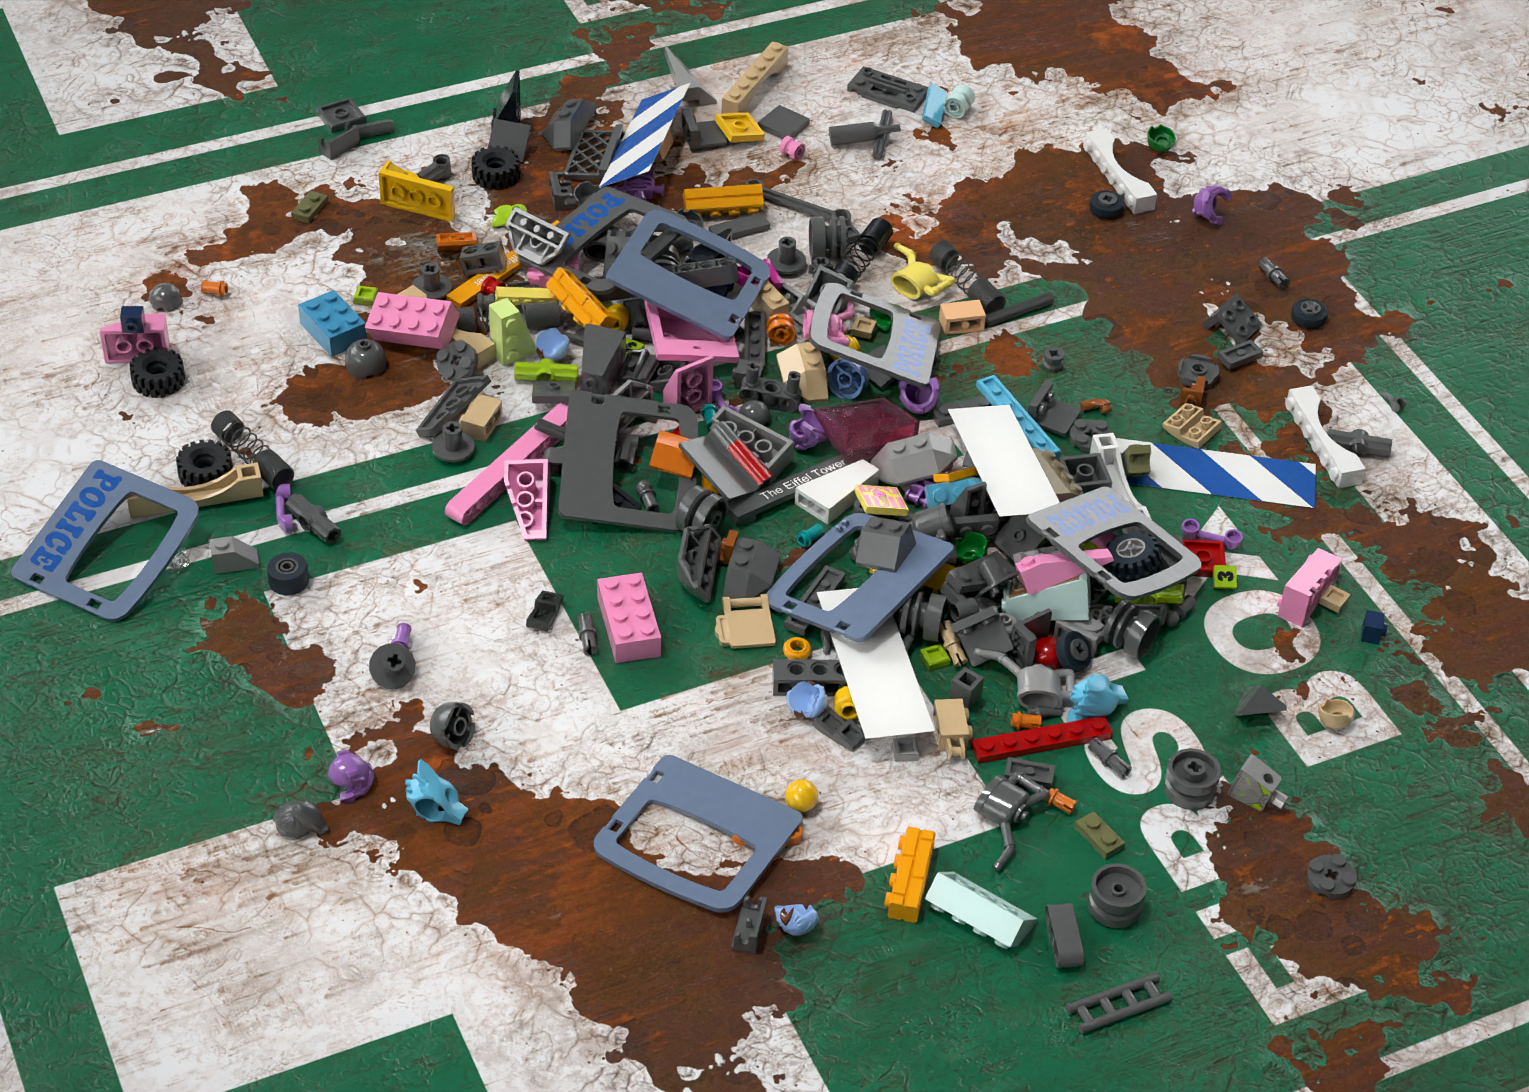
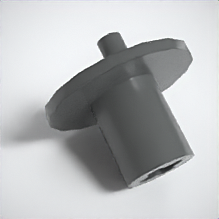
(786, 257)
(432, 282)
(453, 443)
(994, 577)
(392, 666)

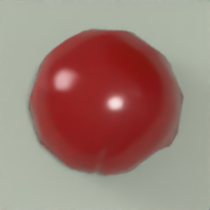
(1046, 653)

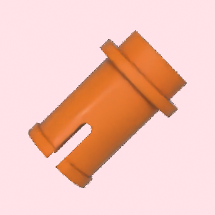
(219, 288)
(1025, 721)
(1061, 801)

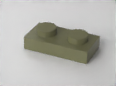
(309, 207)
(1099, 835)

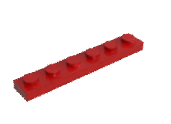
(1041, 739)

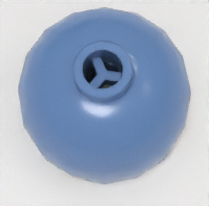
(847, 378)

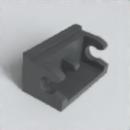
(340, 143)
(561, 191)
(749, 926)

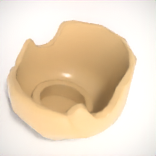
(1336, 713)

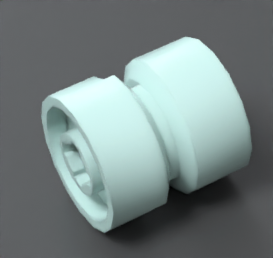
(959, 101)

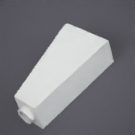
(834, 492)

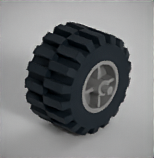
(1134, 556)

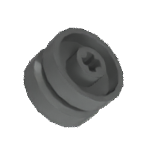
(701, 508)
(1192, 779)
(1117, 895)

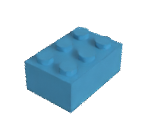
(331, 322)

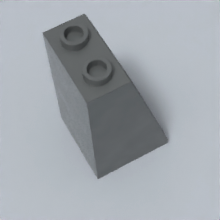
(602, 359)

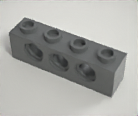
(790, 672)

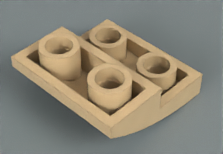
(1191, 425)

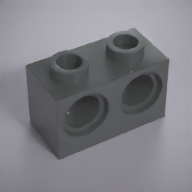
(483, 258)

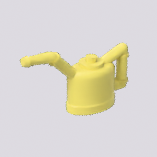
(918, 277)

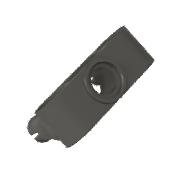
(773, 393)

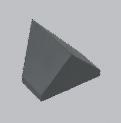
(1258, 700)

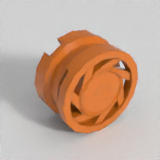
(781, 329)

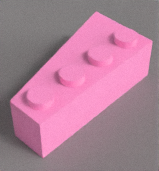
(1307, 586)

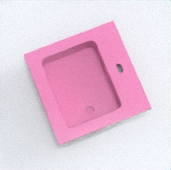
(682, 341)

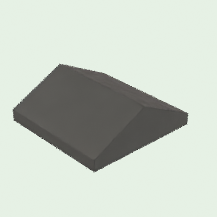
(663, 374)

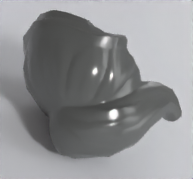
(298, 818)

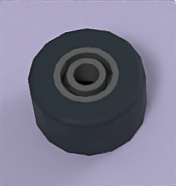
(287, 573)

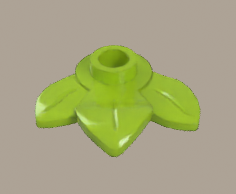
(503, 213)

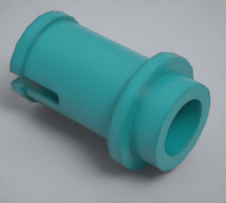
(708, 412)
(806, 537)

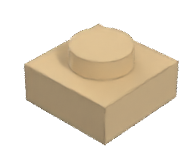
(863, 327)
(1334, 598)

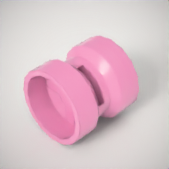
(792, 148)

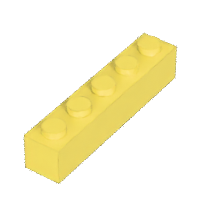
(523, 295)

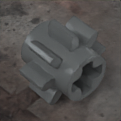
(823, 261)

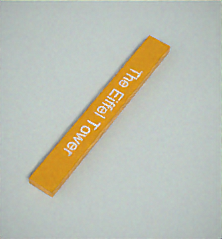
(469, 290)

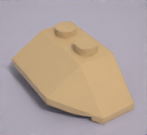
(809, 363)

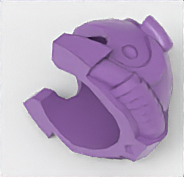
(1206, 202)
(920, 399)
(807, 430)
(351, 772)

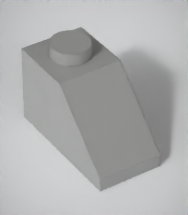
(232, 555)

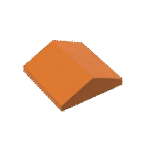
(455, 241)
(669, 457)

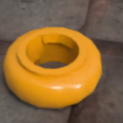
(797, 642)

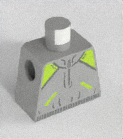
(1257, 785)

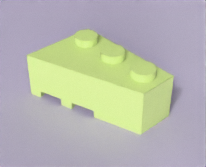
(509, 333)

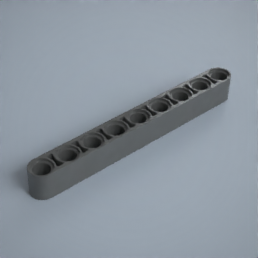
(700, 273)

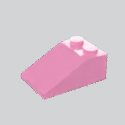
(122, 347)
(691, 385)

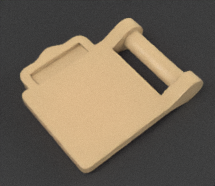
(745, 627)

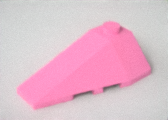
(530, 495)
(1050, 569)

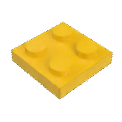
(739, 127)

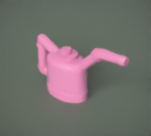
(835, 327)

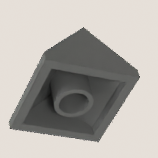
(821, 278)

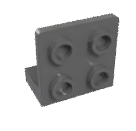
(701, 134)
(1235, 318)
(1051, 413)
(983, 631)
(1025, 636)

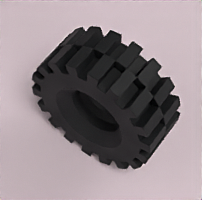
(495, 167)
(145, 372)
(200, 455)

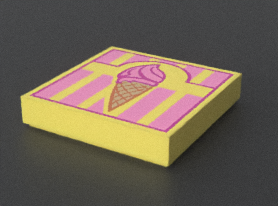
(881, 500)

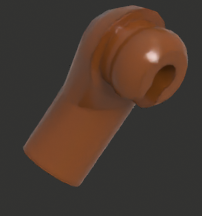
(1103, 404)

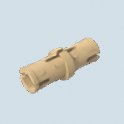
(952, 644)

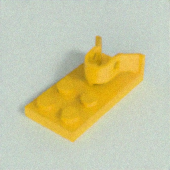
(415, 194)

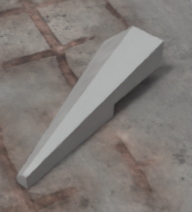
(682, 75)
(797, 306)

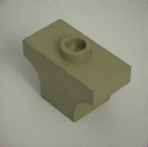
(1136, 460)

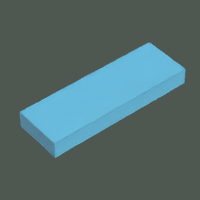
(933, 105)

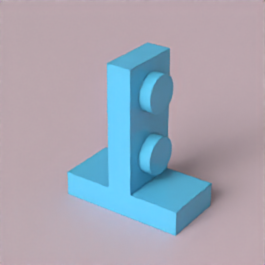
(947, 491)

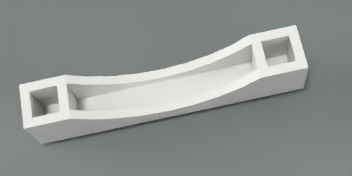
(1136, 193)
(1110, 452)
(1340, 463)

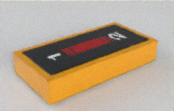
(955, 474)

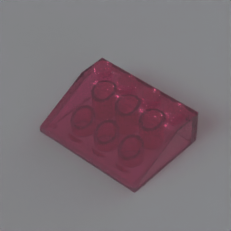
(865, 425)

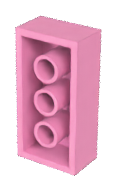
(412, 320)
(629, 617)

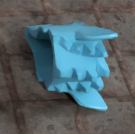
(1095, 698)
(430, 791)

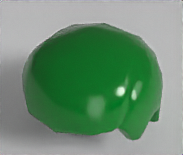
(1161, 138)
(971, 548)

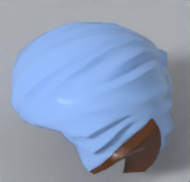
(552, 344)
(807, 699)
(796, 919)

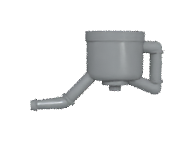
(1035, 683)

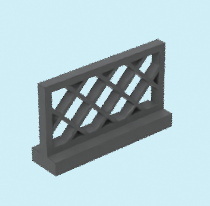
(611, 145)

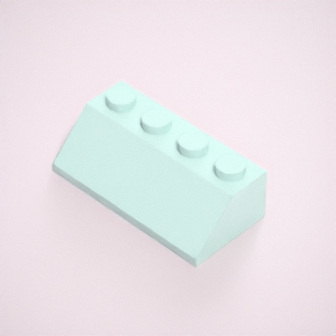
(980, 909)

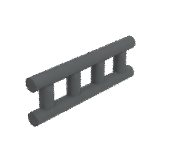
(1113, 1015)

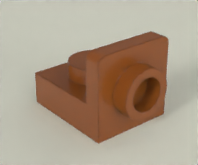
(1194, 394)
(727, 547)

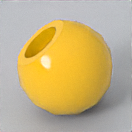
(801, 795)

